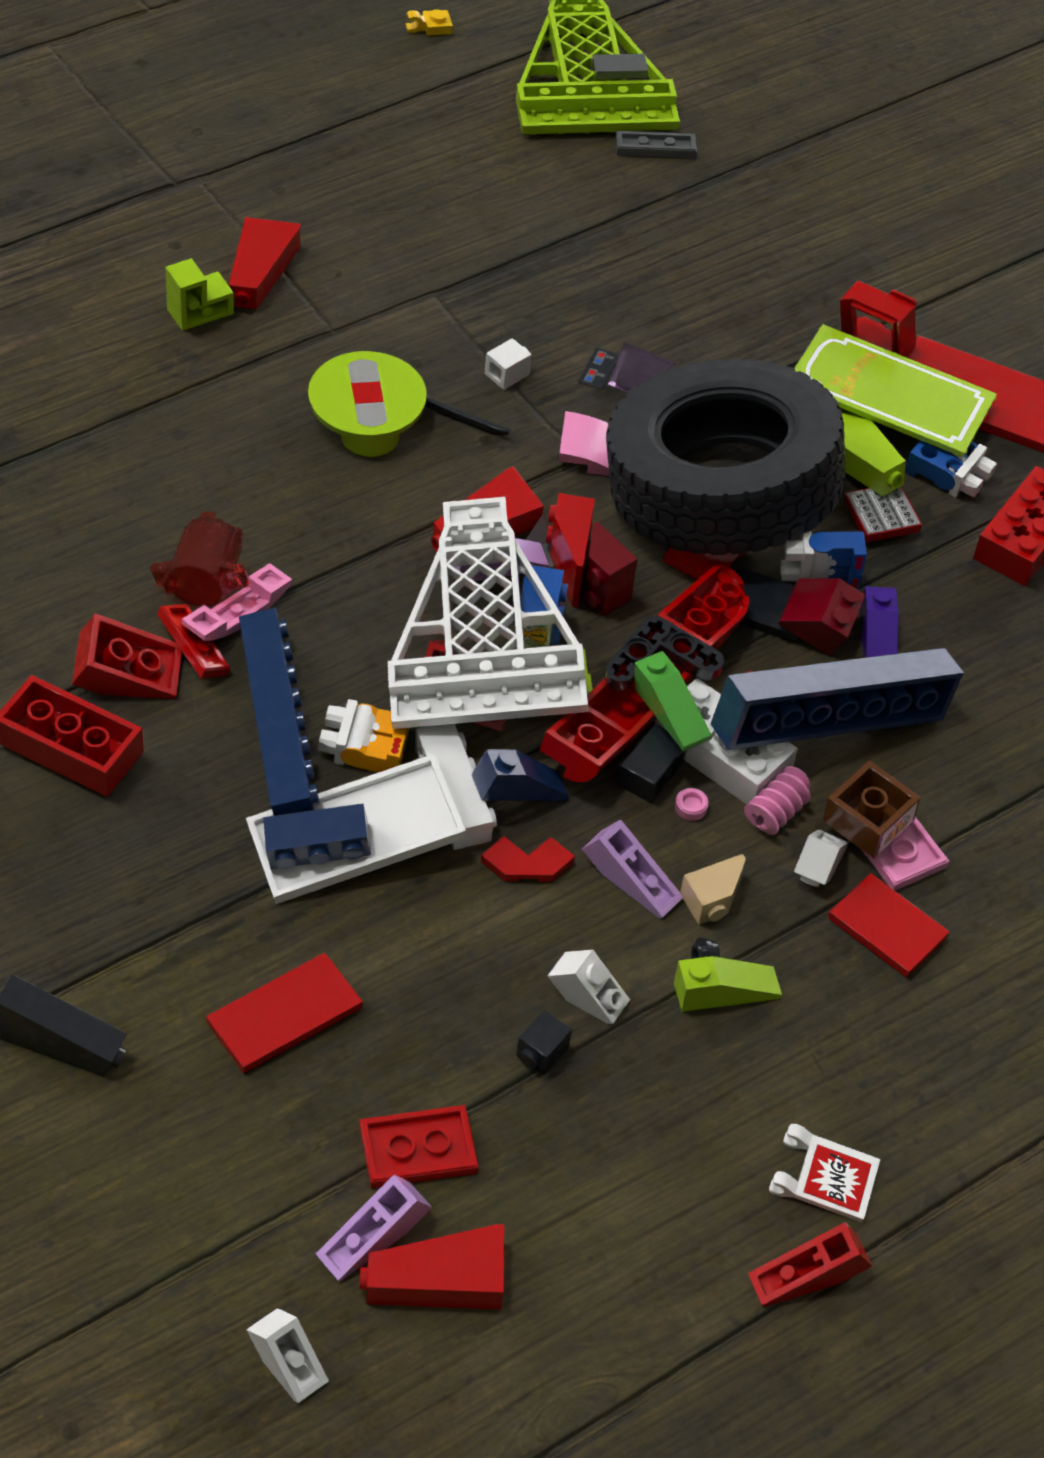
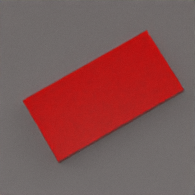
(1019, 398)

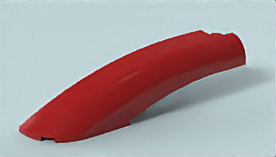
(615, 717)

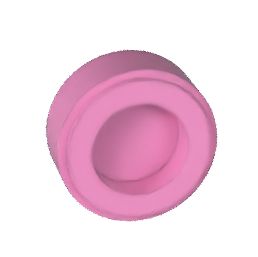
(691, 804)

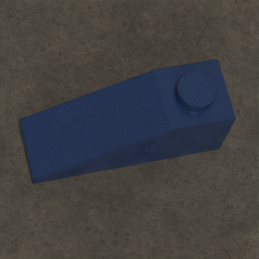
(516, 777)

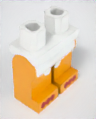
(363, 738)

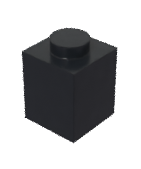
(543, 1043)

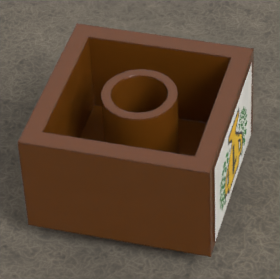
(871, 809)

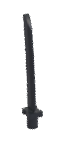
(465, 417)

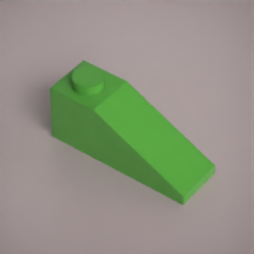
(670, 700)

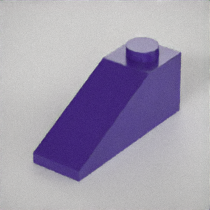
(879, 622)

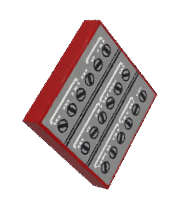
(882, 516)

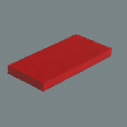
(284, 1012)

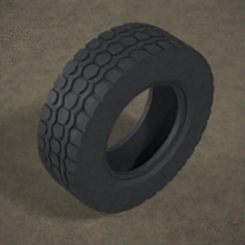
(734, 505)

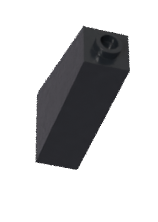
(57, 1028)

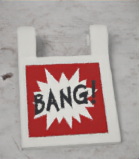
(830, 1175)

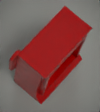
(891, 308)

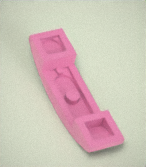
(223, 620)

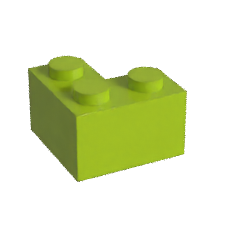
(196, 297)

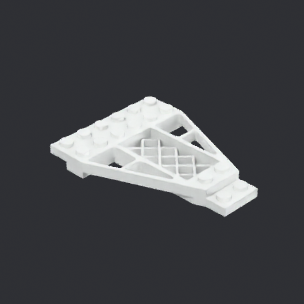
(479, 683)

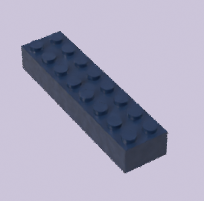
(835, 698)

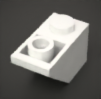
(589, 985)

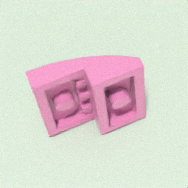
(585, 443)

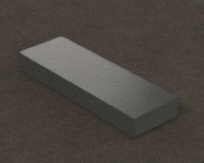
(656, 144)

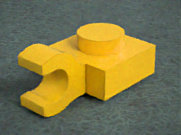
(433, 22)

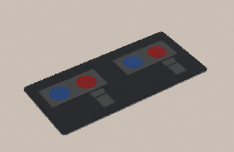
(598, 368)

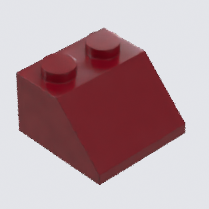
(609, 572)
(822, 611)

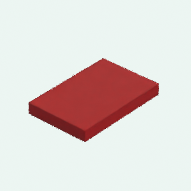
(888, 925)
(418, 1145)

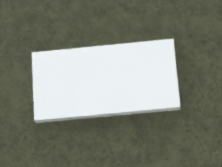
(406, 816)

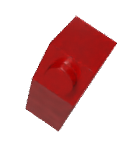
(811, 1266)

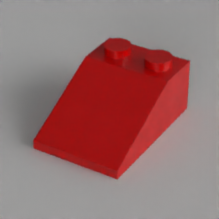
(570, 539)
(125, 661)

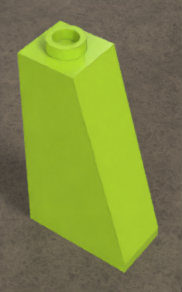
(871, 456)

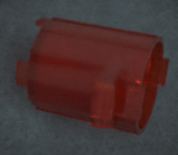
(204, 562)

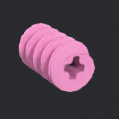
(779, 800)

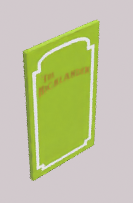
(897, 390)

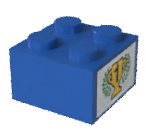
(546, 634)

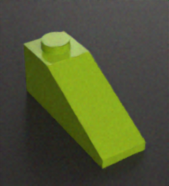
(723, 982)

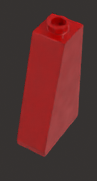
(261, 258)
(521, 503)
(439, 1272)

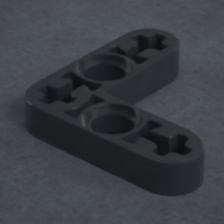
(664, 642)

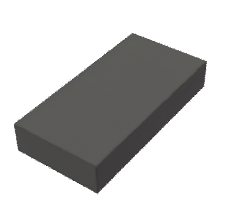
(619, 66)

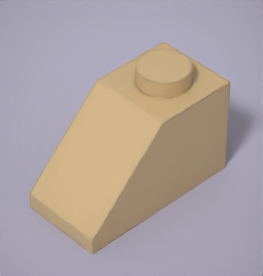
(712, 889)

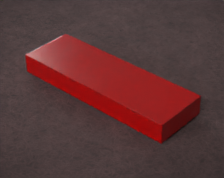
(201, 654)

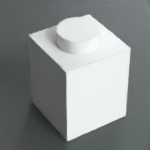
(508, 363)

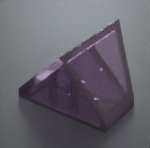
(635, 367)

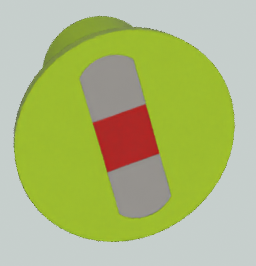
(367, 400)

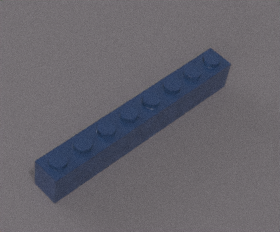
(276, 713)

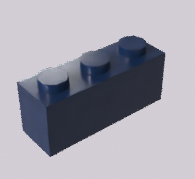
(317, 836)

